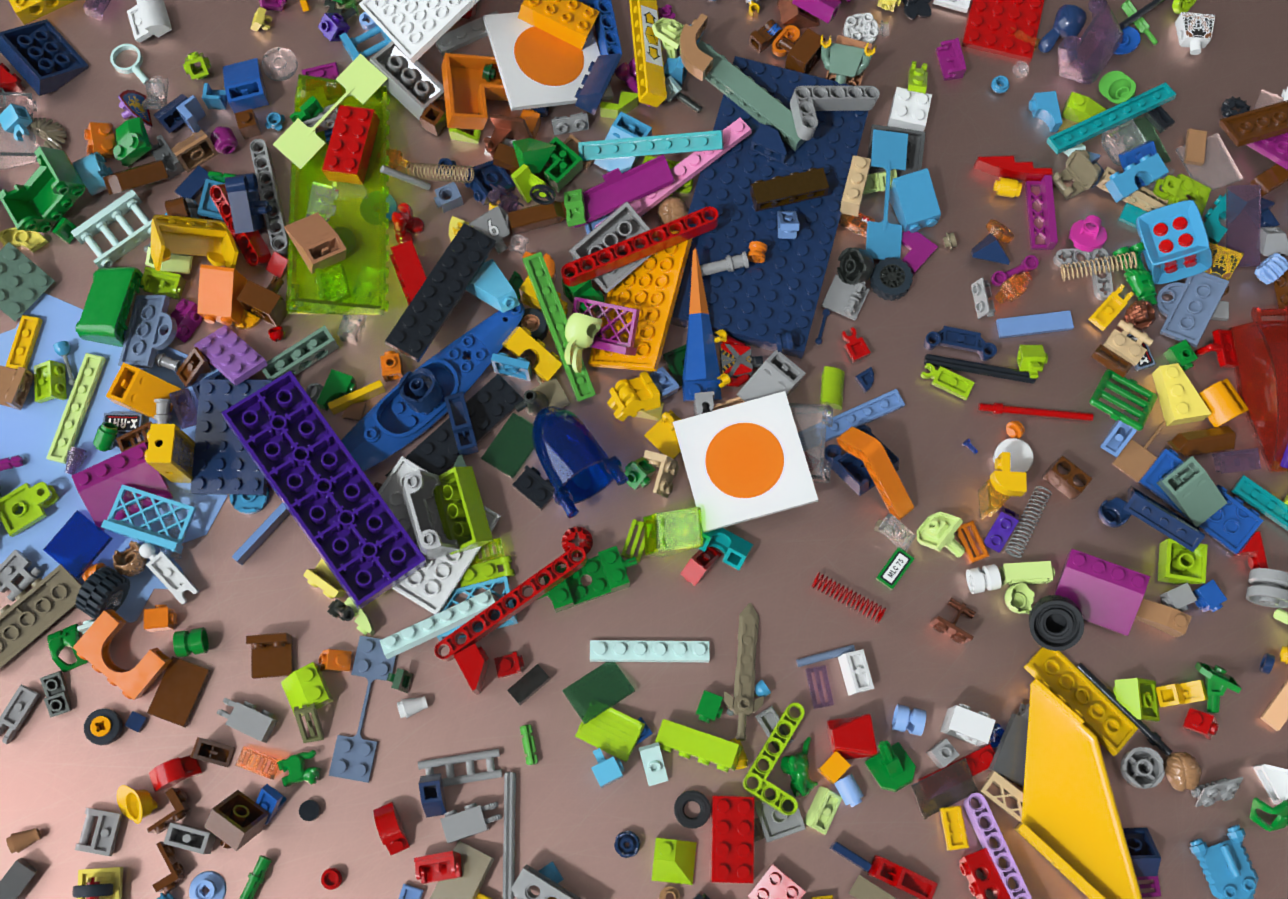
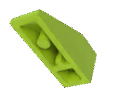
(1080, 108)

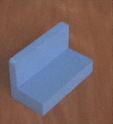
(191, 113)

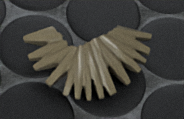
(52, 133)

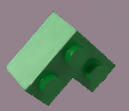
(564, 166)
(585, 291)

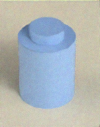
(849, 790)

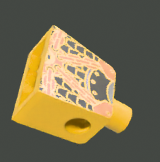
(1223, 261)

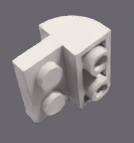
(149, 19)

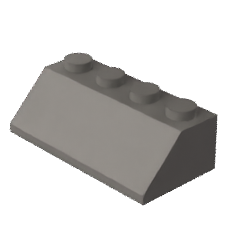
(407, 81)

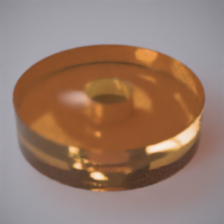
(999, 231)

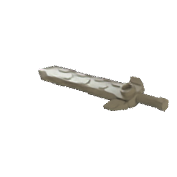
(744, 684)

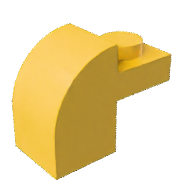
(1008, 482)

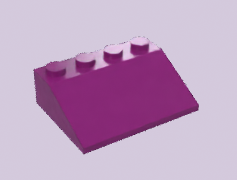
(101, 483)
(1102, 590)

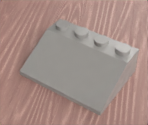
(615, 228)

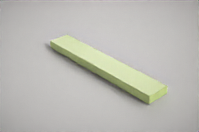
(76, 407)

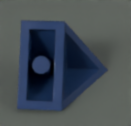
(990, 250)

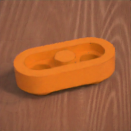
(789, 30)

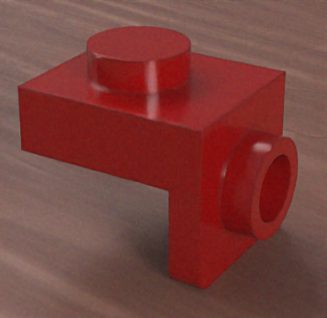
(1201, 723)

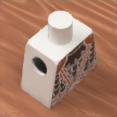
(1194, 30)

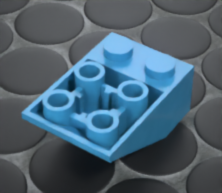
(624, 127)

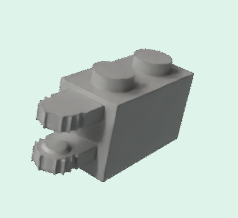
(248, 720)
(468, 822)

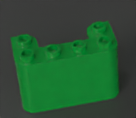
(46, 193)

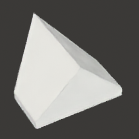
(1274, 781)

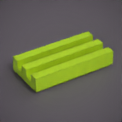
(641, 525)

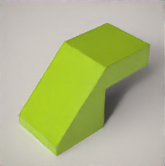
(626, 103)

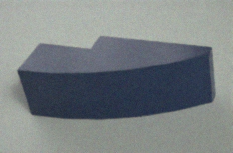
(461, 424)

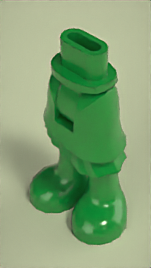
(1138, 279)

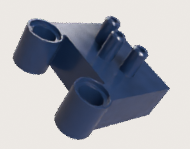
(245, 203)
(852, 468)

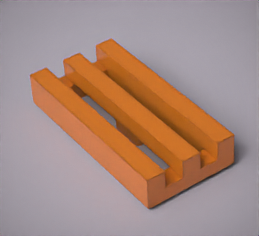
(978, 557)

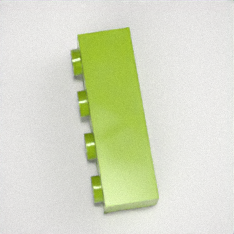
(698, 745)

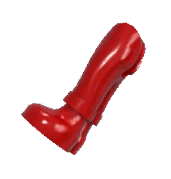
(405, 221)

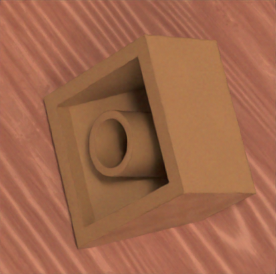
(194, 150)

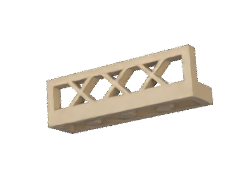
(1142, 198)
(1007, 787)

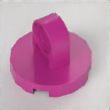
(1088, 234)

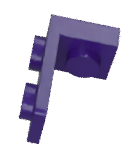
(1001, 529)

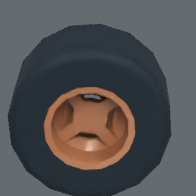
(534, 320)

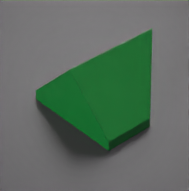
(533, 153)

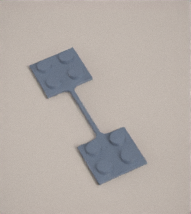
(354, 755)

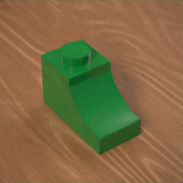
(336, 386)

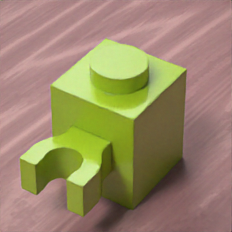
(1031, 359)

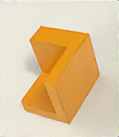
(834, 767)

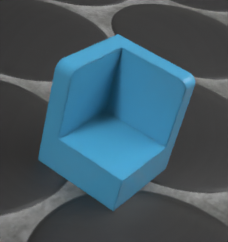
(214, 98)

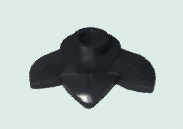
(917, 7)

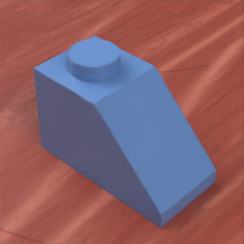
(1118, 436)

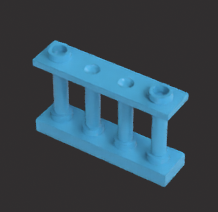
(350, 44)

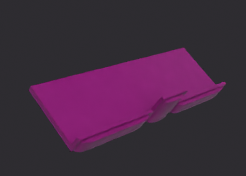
(626, 187)

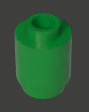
(105, 436)

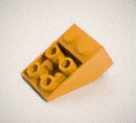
(138, 389)

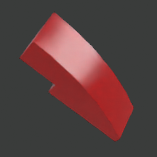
(902, 878)

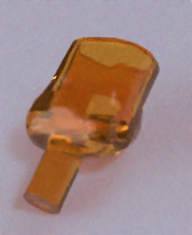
(395, 159)

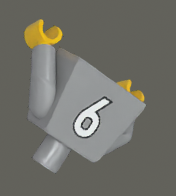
(493, 224)

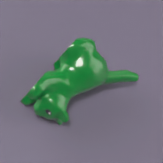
(797, 767)

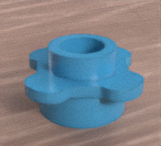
(275, 117)

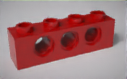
(992, 881)

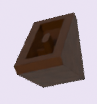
(212, 752)

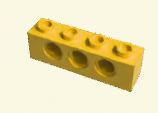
(33, 9)

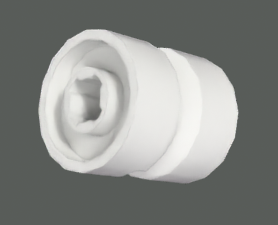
(984, 578)

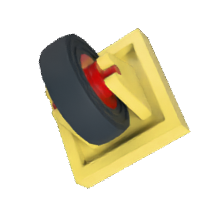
(99, 883)

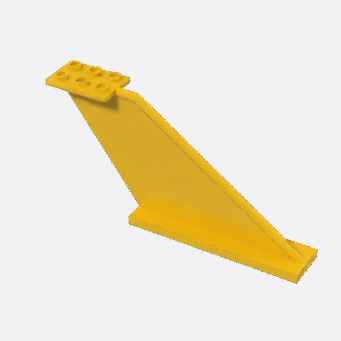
(1070, 801)

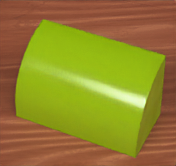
(832, 387)

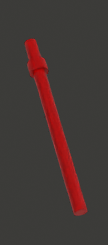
(999, 408)

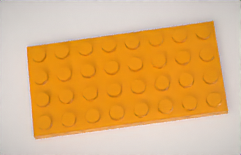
(653, 291)

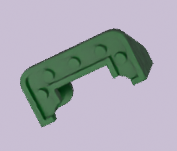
(109, 305)

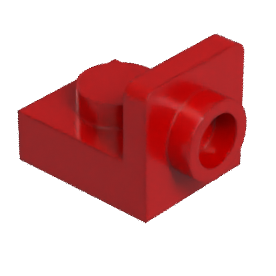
(509, 665)

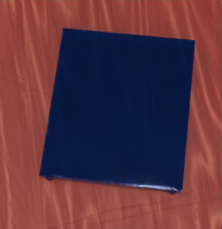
(77, 544)

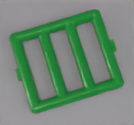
(1115, 414)

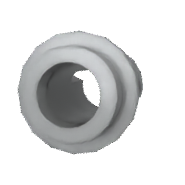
(163, 361)

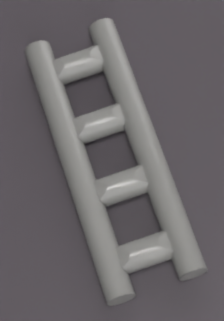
(469, 758)

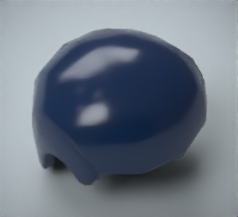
(1112, 513)

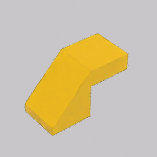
(1181, 693)

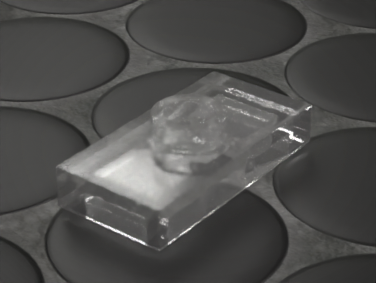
(896, 532)

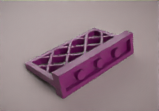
(604, 342)

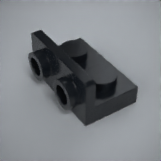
(534, 487)

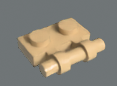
(1126, 347)

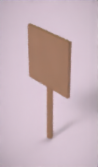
(1135, 459)

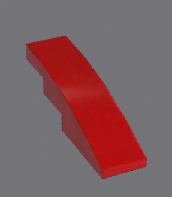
(1007, 168)

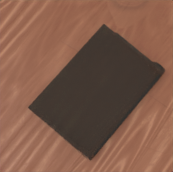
(944, 788)

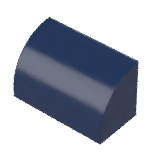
(169, 115)

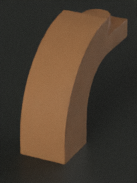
(692, 57)

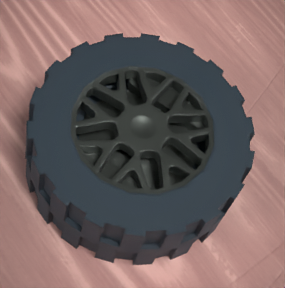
(891, 279)

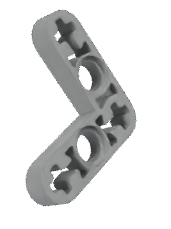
(1097, 281)

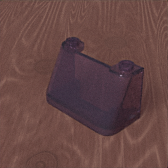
(1087, 56)

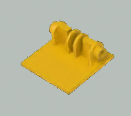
(663, 435)

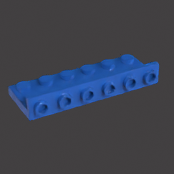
(1228, 526)

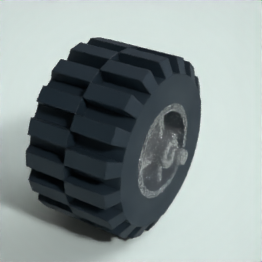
(102, 591)

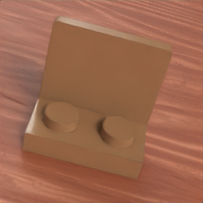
(14, 386)

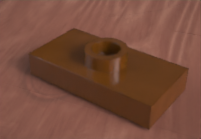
(1111, 360)

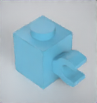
(16, 120)

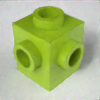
(194, 71)

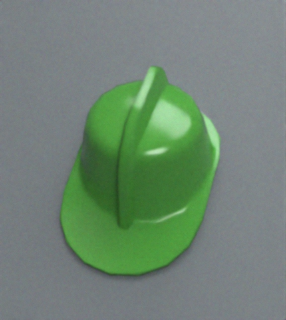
(1117, 87)

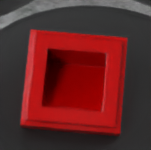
(277, 265)

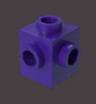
(332, 26)

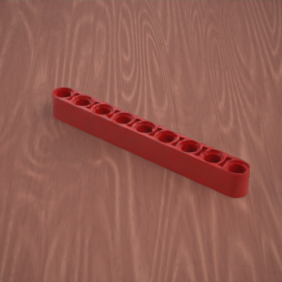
(634, 253)
(501, 605)

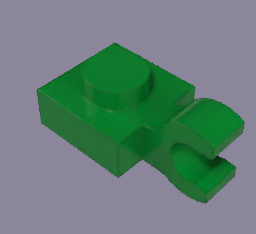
(309, 110)

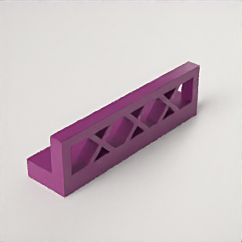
(1048, 213)

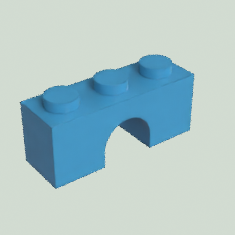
(1149, 170)

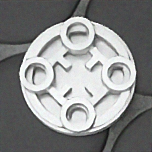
(861, 28)
(1020, 454)

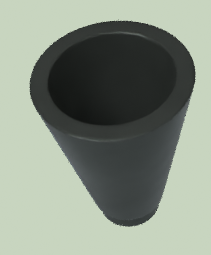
(533, 405)

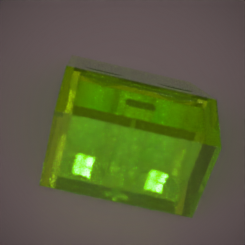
(673, 532)

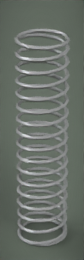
(1034, 521)

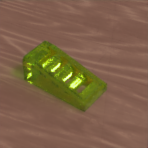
(500, 552)

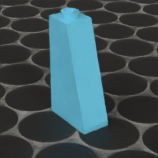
(493, 287)

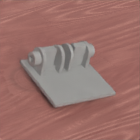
(845, 298)
(1221, 789)

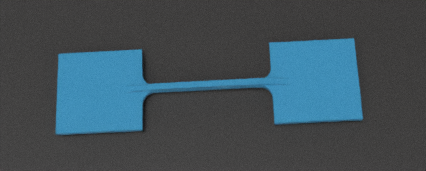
(890, 153)

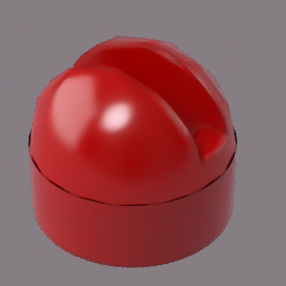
(275, 333)

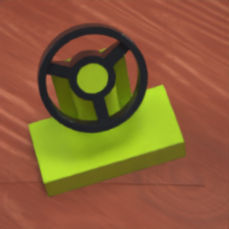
(532, 186)

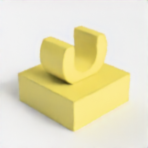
(259, 18)

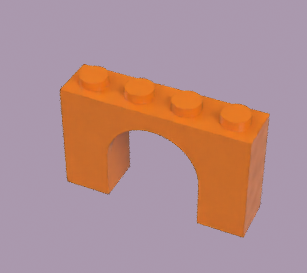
(95, 648)

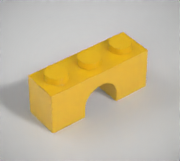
(545, 364)

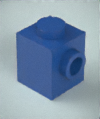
(1209, 597)

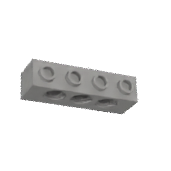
(547, 887)

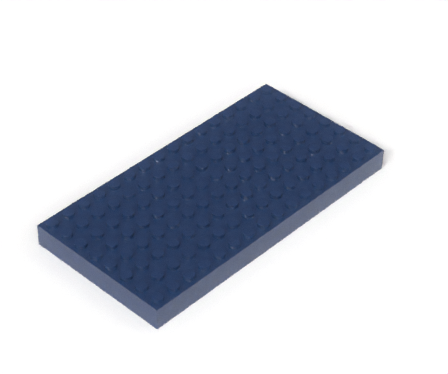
(785, 288)

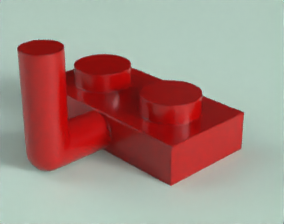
(1223, 346)

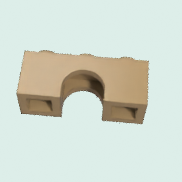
(855, 186)

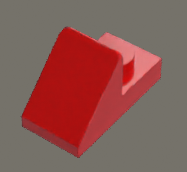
(1255, 551)

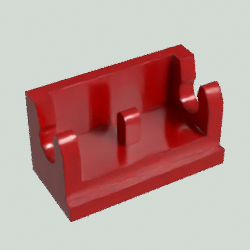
(438, 867)

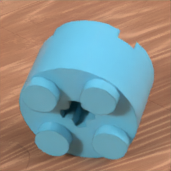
(91, 171)

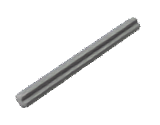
(509, 834)

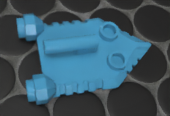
(1227, 866)

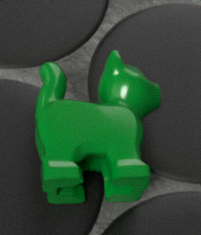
(296, 766)

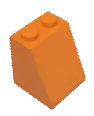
(219, 294)

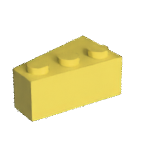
(1178, 396)

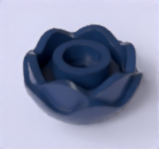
(622, 849)

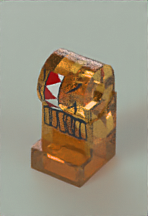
(855, 224)

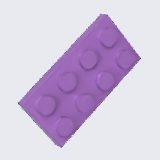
(231, 355)

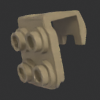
(1080, 171)

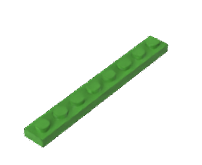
(556, 321)

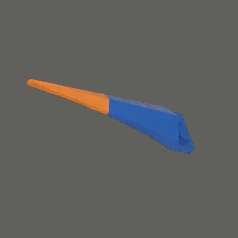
(701, 360)

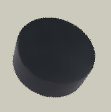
(309, 810)

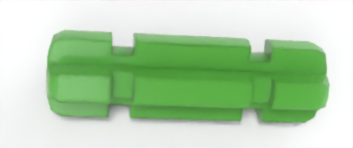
(529, 744)

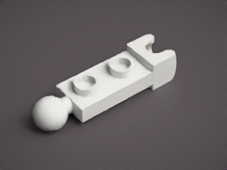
(167, 572)

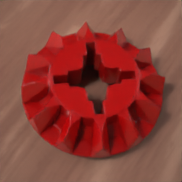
(583, 534)

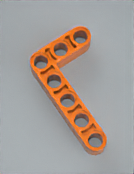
(880, 469)

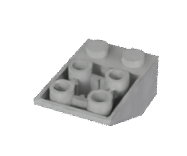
(772, 377)

